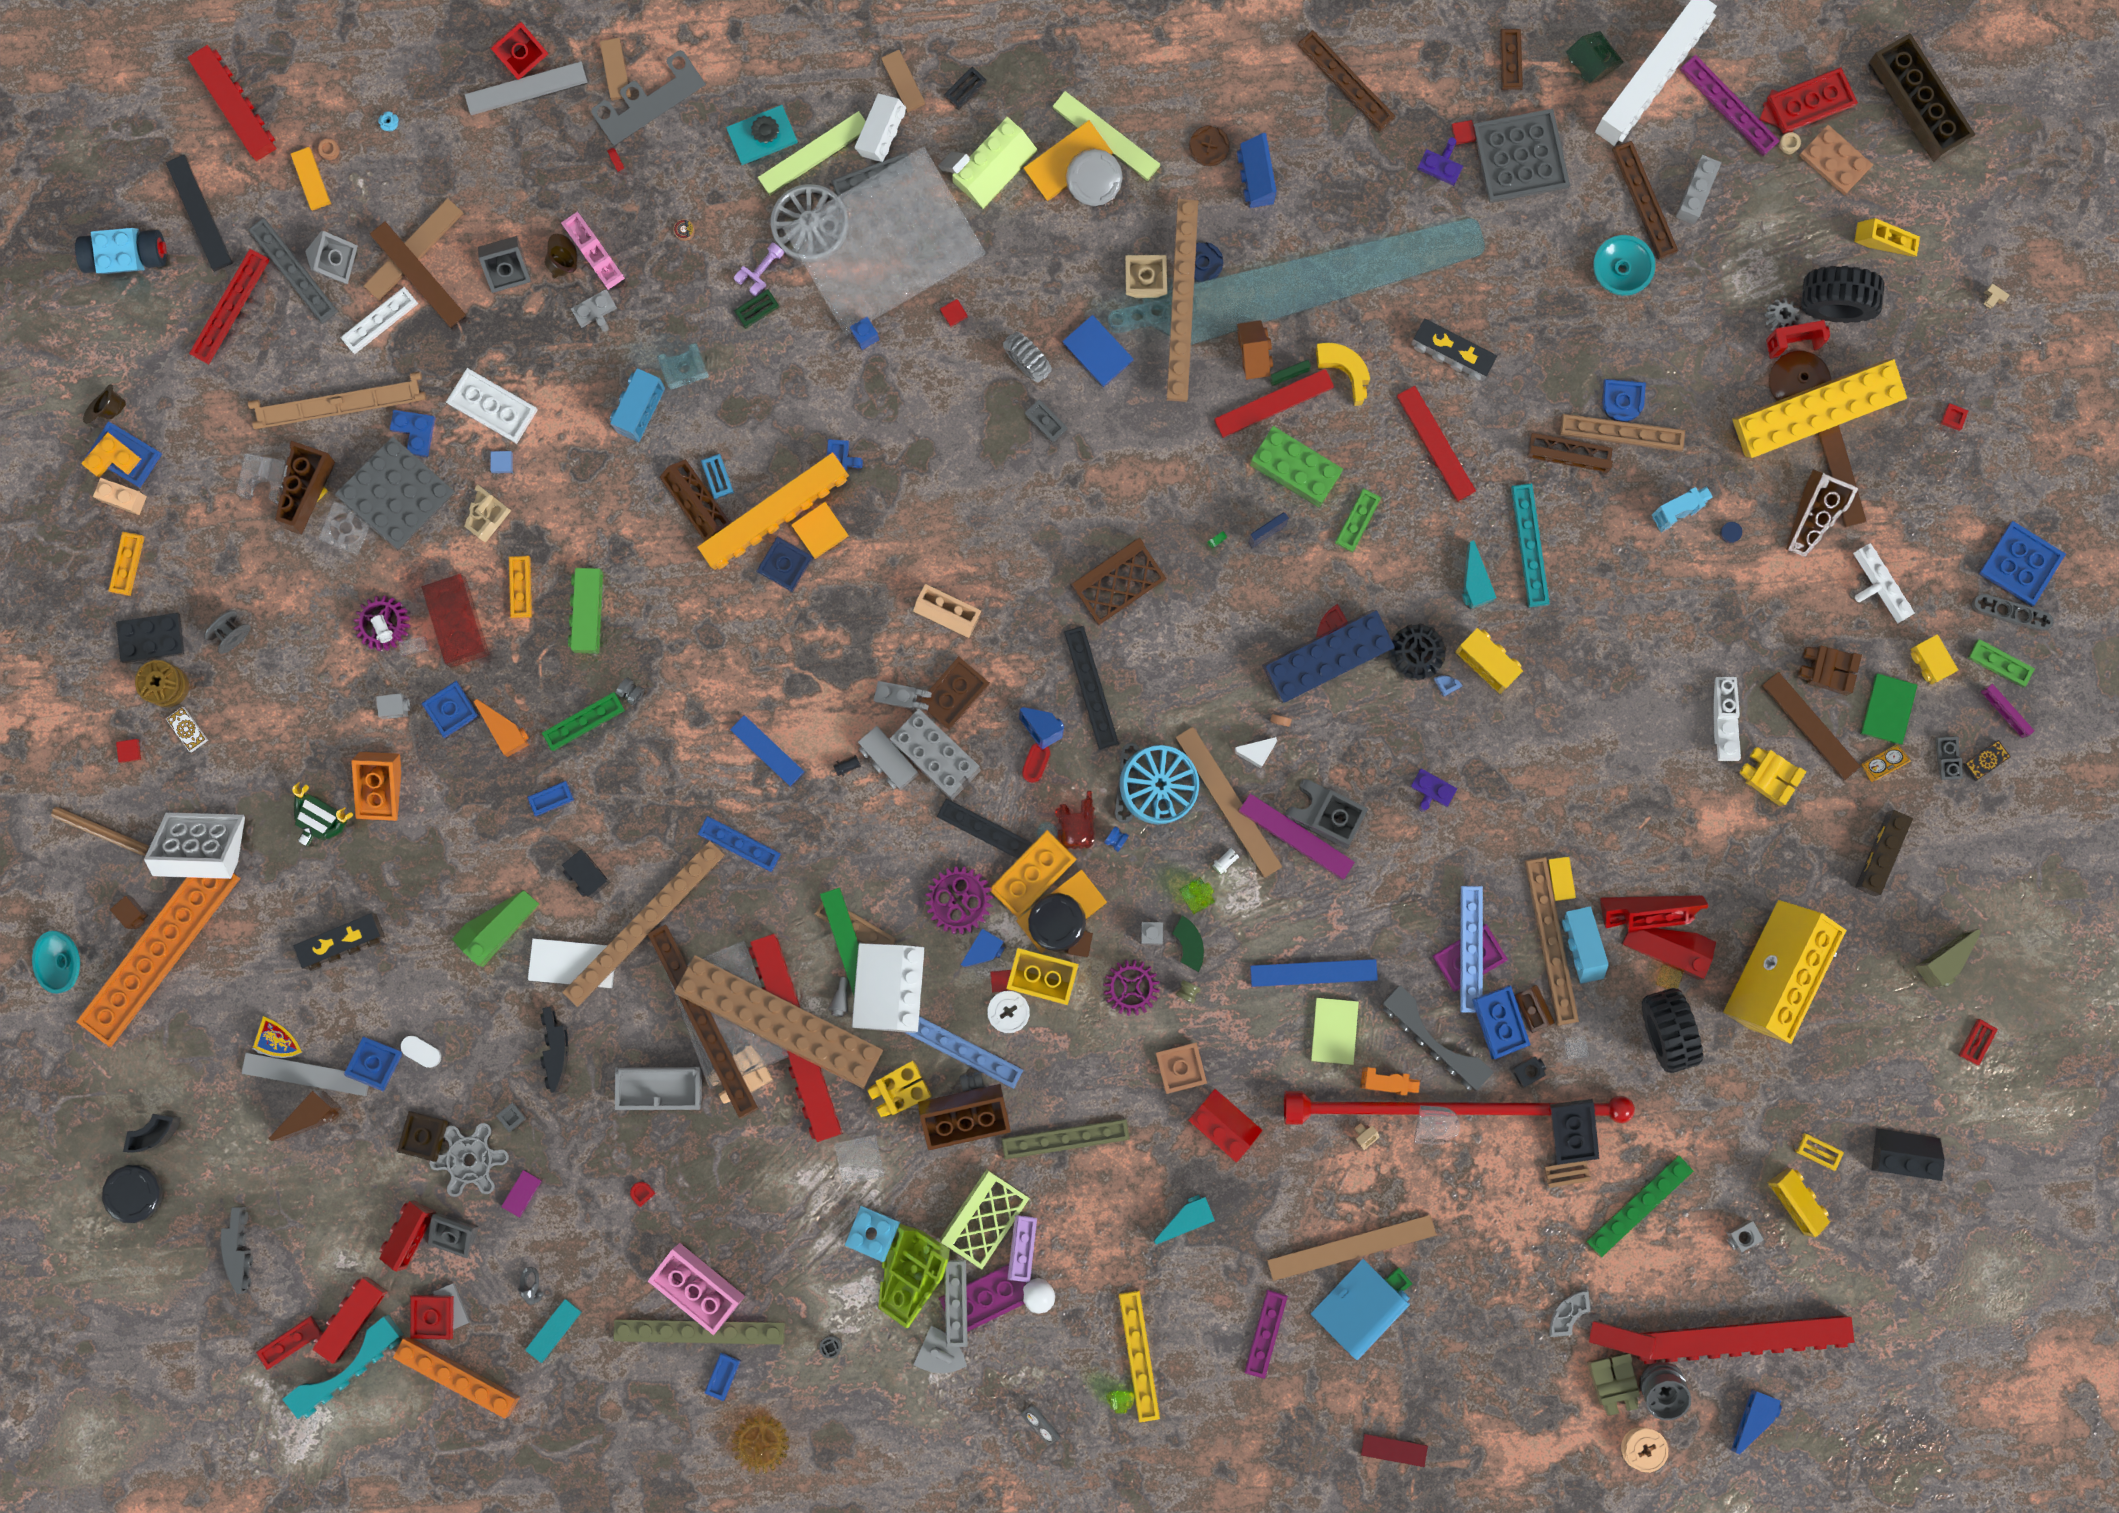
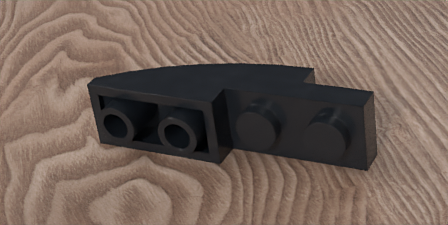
(556, 1058)

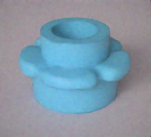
(392, 125)

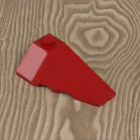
(1676, 949)

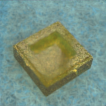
(1669, 977)

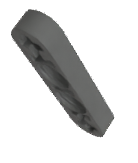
(2012, 610)
(1119, 808)

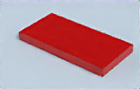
(1812, 100)

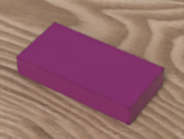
(521, 1193)

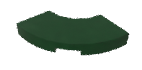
(1191, 944)

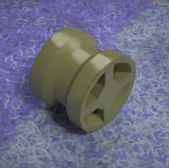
(1188, 992)

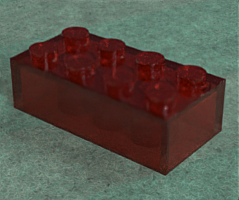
(455, 620)

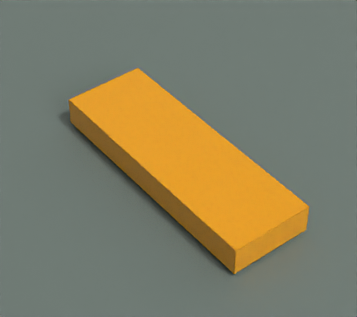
(310, 178)
(126, 563)
(520, 587)

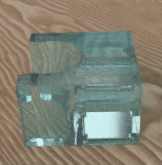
(672, 365)

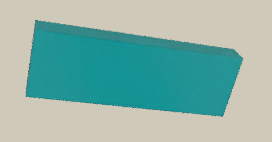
(553, 1330)

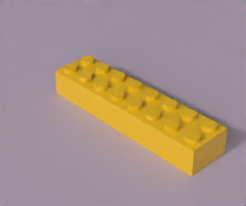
(1819, 408)

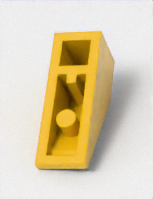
(1886, 237)

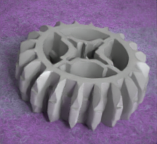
(1027, 356)

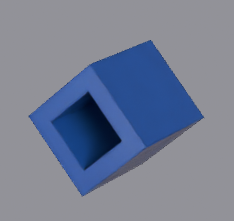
(864, 333)

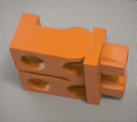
(1394, 1083)

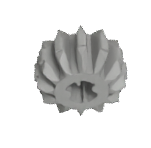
(1788, 312)

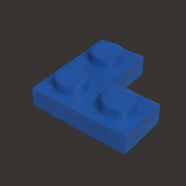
(418, 426)

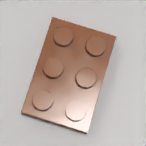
(1836, 160)

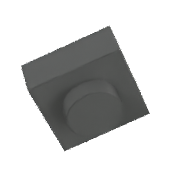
(511, 1117)

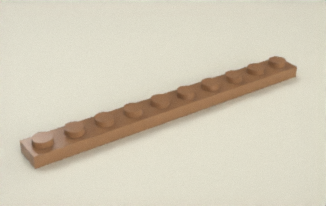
(1182, 300)
(643, 924)

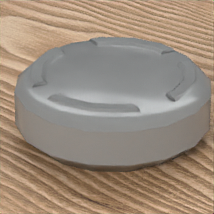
(1094, 177)

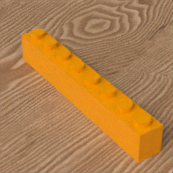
(773, 511)

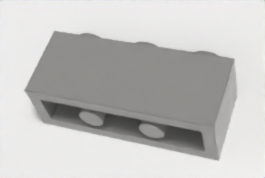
(1698, 189)
(887, 758)

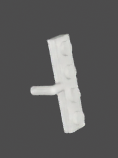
(1882, 583)

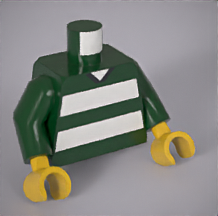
(316, 817)

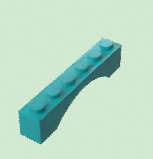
(378, 1338)

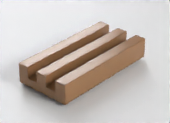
(1585, 1171)

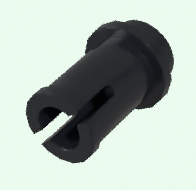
(846, 765)

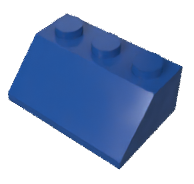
(1257, 171)

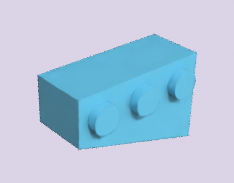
(1585, 945)

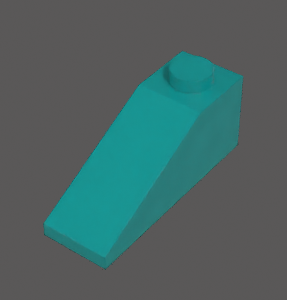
(1477, 584)
(1189, 1217)

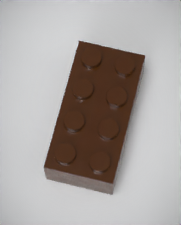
(964, 1117)

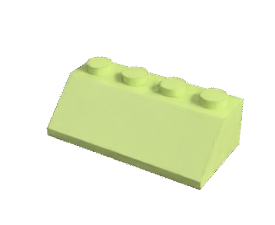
(995, 163)

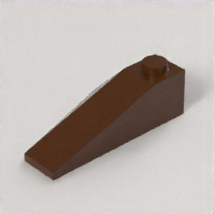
(1819, 507)

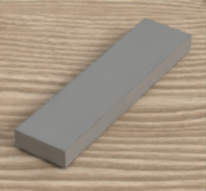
(956, 1304)

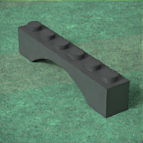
(1404, 1008)

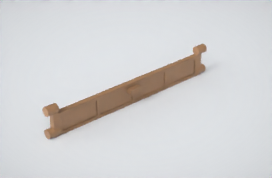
(338, 403)

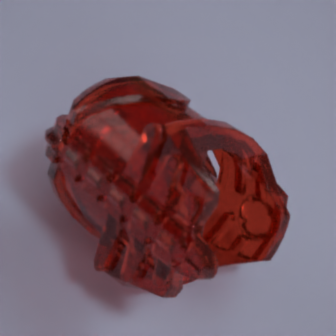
(1077, 827)

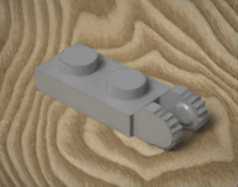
(900, 695)

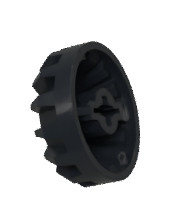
(1418, 670)

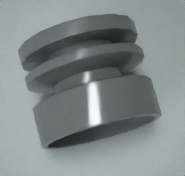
(1665, 1391)

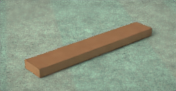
(419, 244)
(1622, 432)

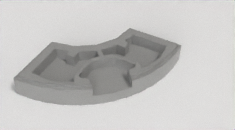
(1567, 1313)

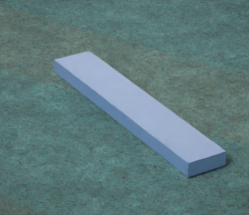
(1471, 946)

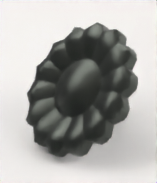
(765, 129)

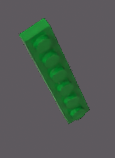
(1639, 1206)

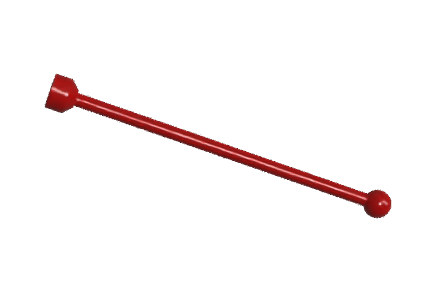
(1299, 1108)

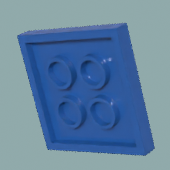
(2022, 563)

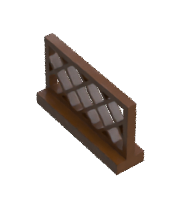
(1108, 566)

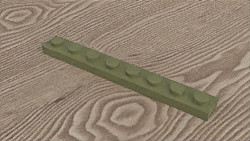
(692, 1332)

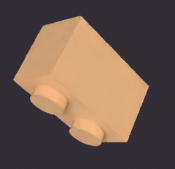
(119, 496)

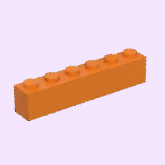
(456, 1377)

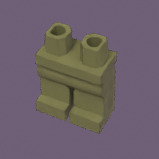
(1615, 1387)

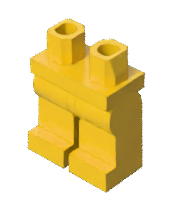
(1772, 775)
(894, 1093)

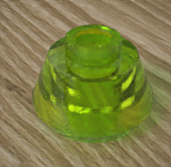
(1120, 1400)

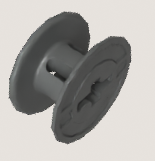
(222, 626)

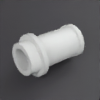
(381, 629)
(1225, 861)

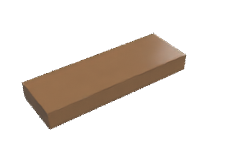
(614, 67)
(903, 81)

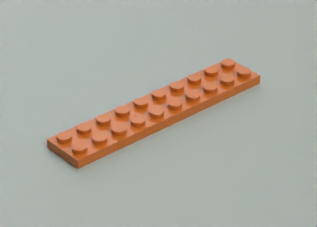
(154, 956)

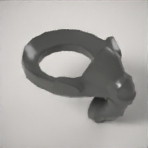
(526, 1293)

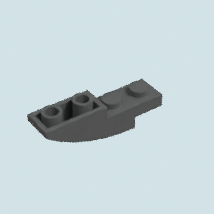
(234, 1257)

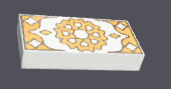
(187, 729)

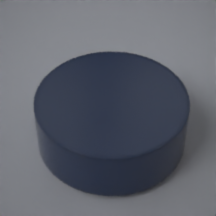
(1731, 532)

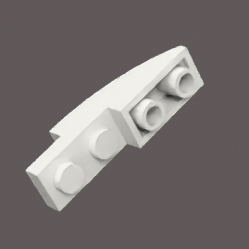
(1726, 719)

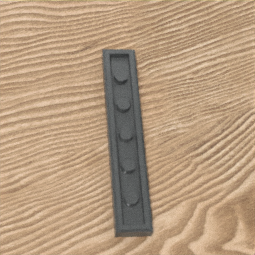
(293, 270)

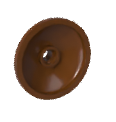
(1787, 371)

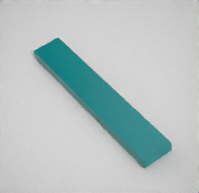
(1530, 545)

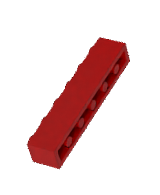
(232, 103)

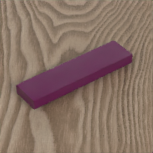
(1265, 1334)

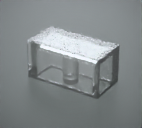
(413, 646)

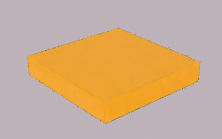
(820, 530)

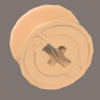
(1633, 1444)

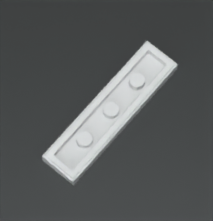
(379, 320)

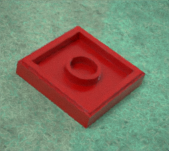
(431, 1317)

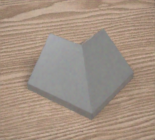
(331, 256)

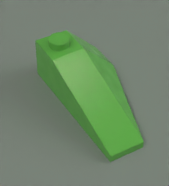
(490, 930)

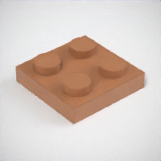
(1181, 1068)

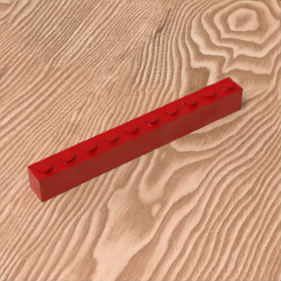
(809, 1076)
(1751, 1338)

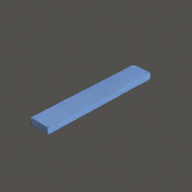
(967, 1053)

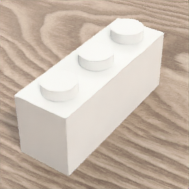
(880, 127)

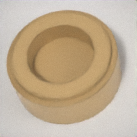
(1789, 143)

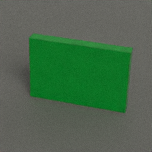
(1889, 709)

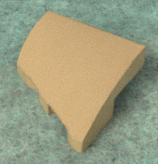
(485, 514)

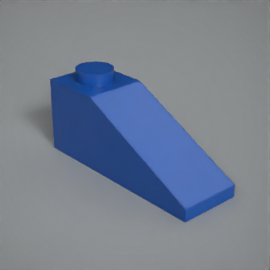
(1757, 1417)

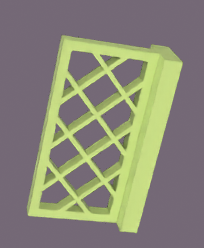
(967, 1211)

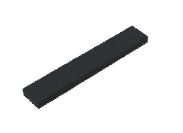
(199, 212)
(1091, 688)
(983, 829)

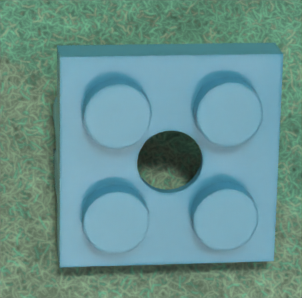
(886, 1230)

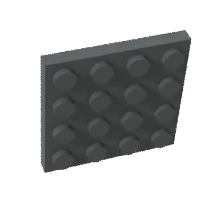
(1521, 155)
(394, 493)

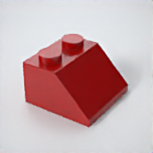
(518, 50)

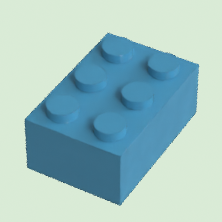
(637, 405)

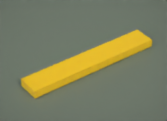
(1139, 1356)

